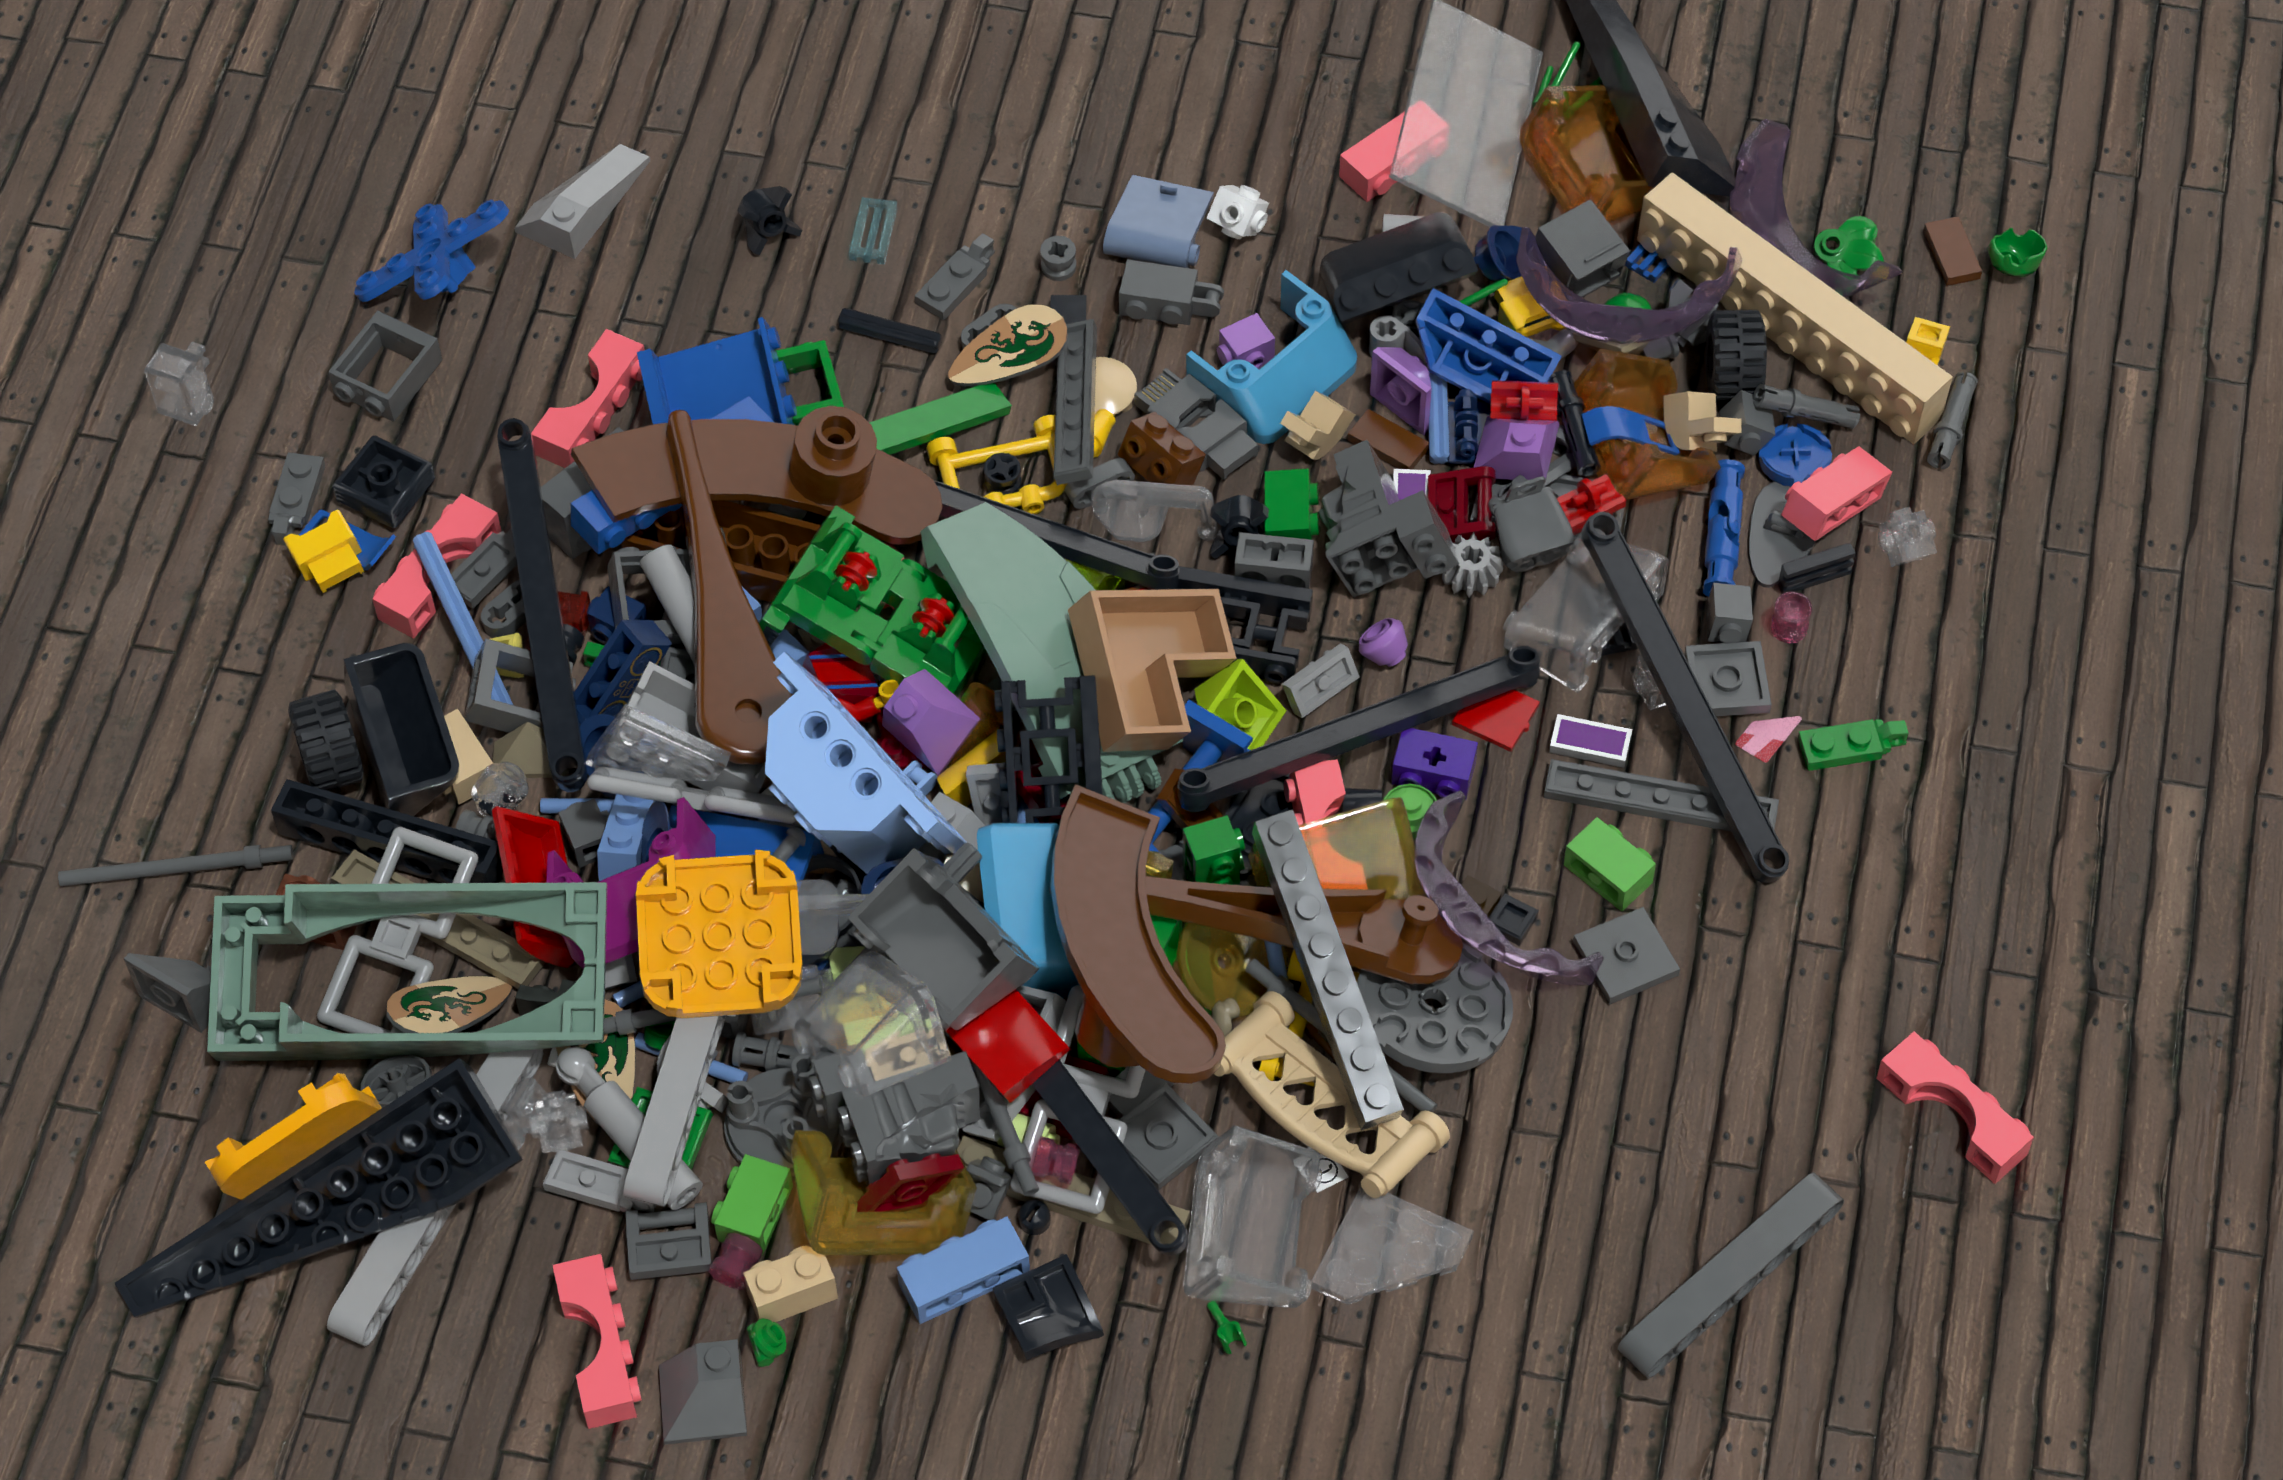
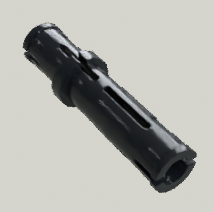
(1570, 410)

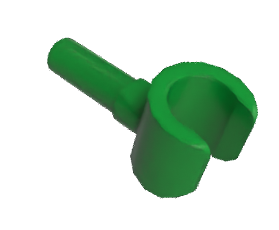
(1228, 1330)

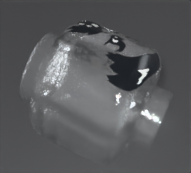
(499, 786)

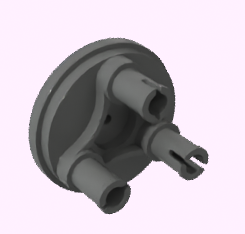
(770, 1109)

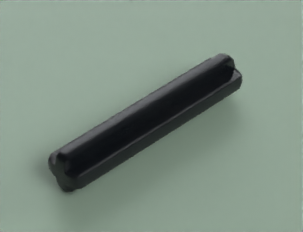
(890, 330)

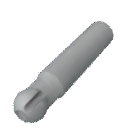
(673, 590)
(618, 1115)

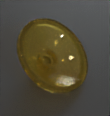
(1206, 980)

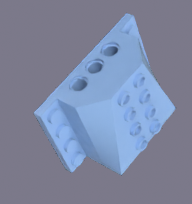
(844, 780)

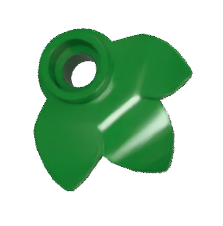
(1854, 248)

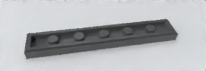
(1076, 404)
(1640, 795)

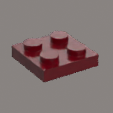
(910, 1184)

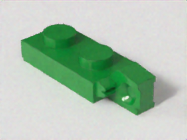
(1850, 742)

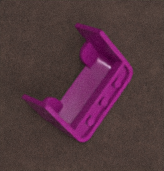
(686, 841)

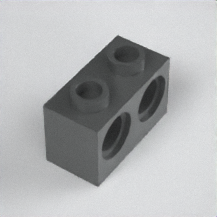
(1275, 559)

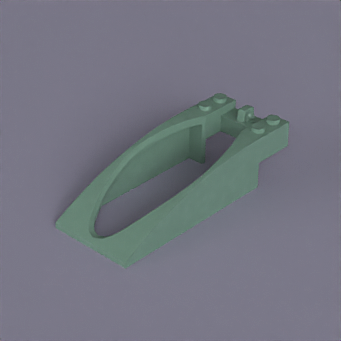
(320, 909)

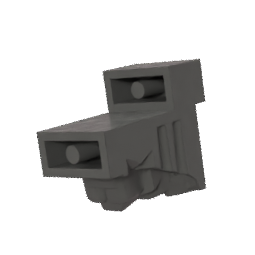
(1376, 533)
(901, 1120)

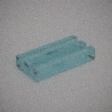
(869, 252)

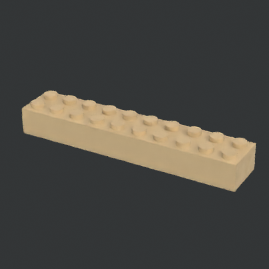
(1797, 309)

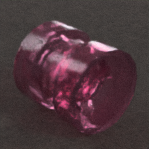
(1791, 617)
(1056, 1160)
(737, 1257)

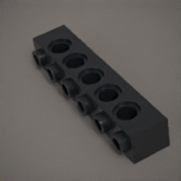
(352, 824)

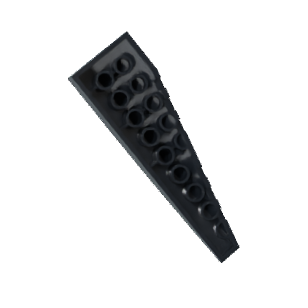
(1649, 105)
(383, 1172)

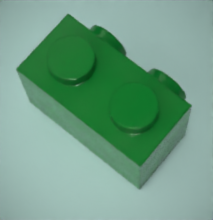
(1290, 502)
(1213, 852)

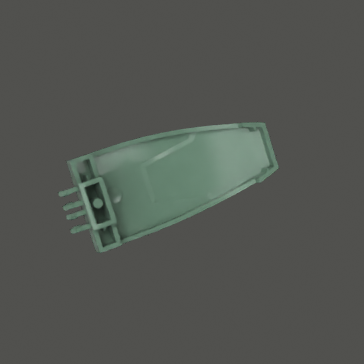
(1019, 606)

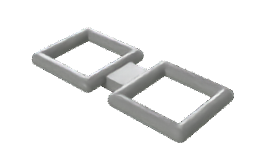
(669, 790)
(395, 935)
(1098, 1090)

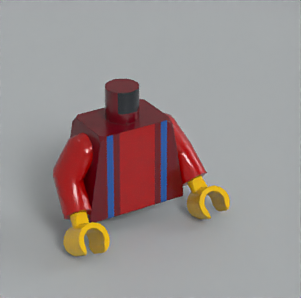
(849, 682)

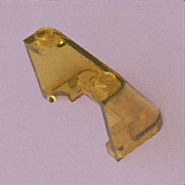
(1360, 851)
(830, 1215)

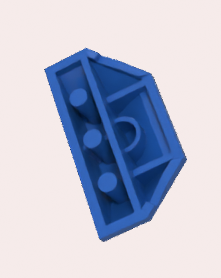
(1475, 349)

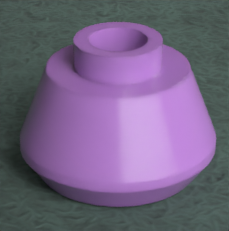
(1384, 642)

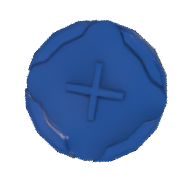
(1794, 454)

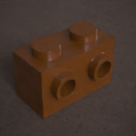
(1160, 451)

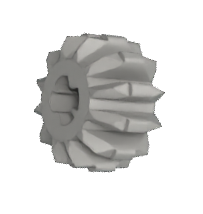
(1477, 567)

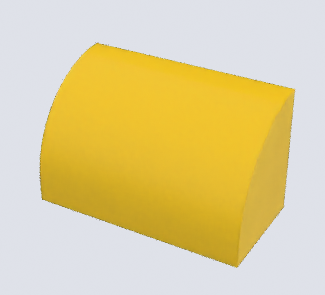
(954, 780)

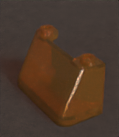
(1579, 152)
(1640, 386)

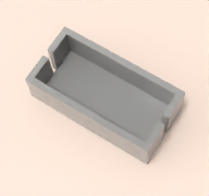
(672, 701)

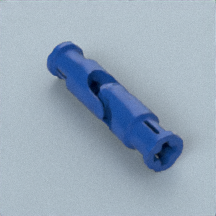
(1724, 524)

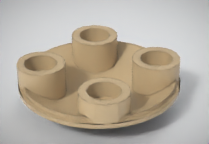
(1114, 386)

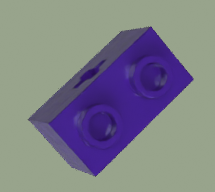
(1434, 762)

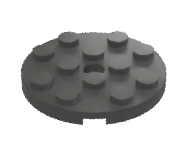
(1453, 1038)

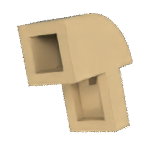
(1693, 421)
(1318, 426)

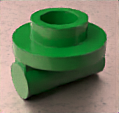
(766, 1340)

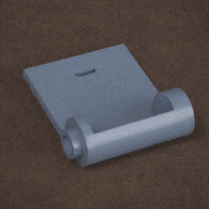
(1157, 223)

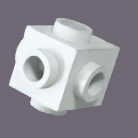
(1238, 211)

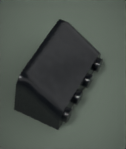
(1396, 266)
(401, 726)

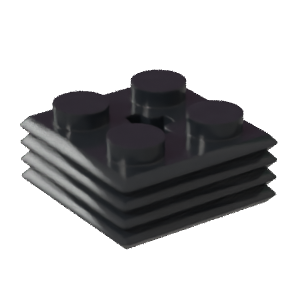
(383, 481)

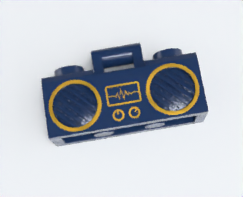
(619, 667)

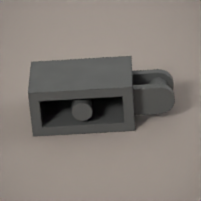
(1166, 293)

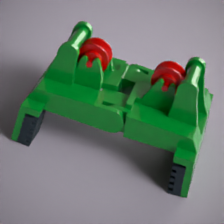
(853, 568)

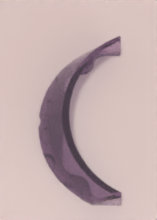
(1761, 207)
(1610, 321)
(1470, 921)

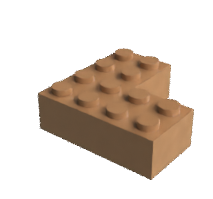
(1138, 651)

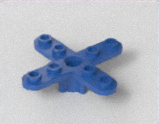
(437, 254)

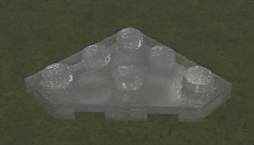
(656, 749)
(1387, 1247)

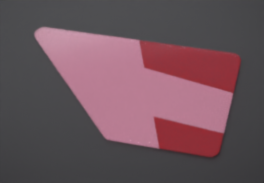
(1766, 736)

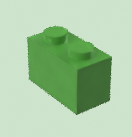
(1610, 863)
(753, 1200)

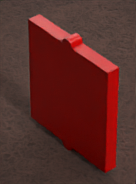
(1499, 718)

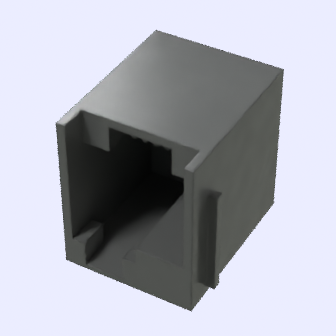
(1582, 249)

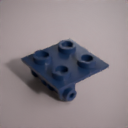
(1466, 426)

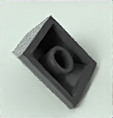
(173, 986)
(703, 1393)

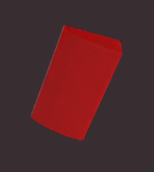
(524, 851)
(1010, 1044)

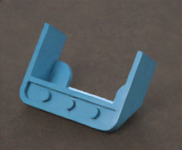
(1312, 362)
(1017, 896)

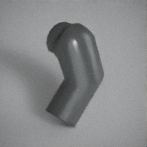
(1561, 343)

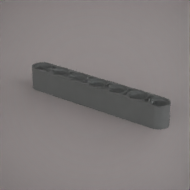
(1730, 1275)

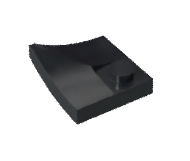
(1048, 1308)

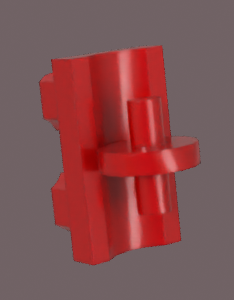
(1524, 400)
(1589, 499)

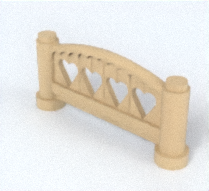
(1266, 1036)

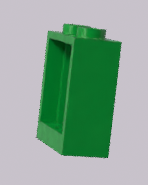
(808, 357)

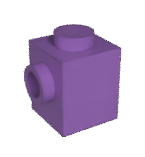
(1246, 341)

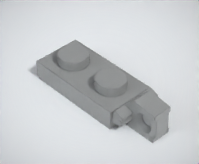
(591, 1182)

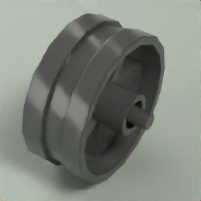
(395, 1077)

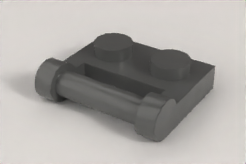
(669, 1251)

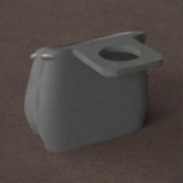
(1531, 526)

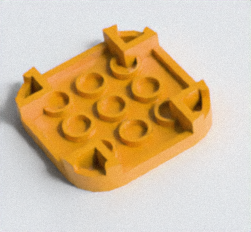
(719, 935)
(325, 1117)

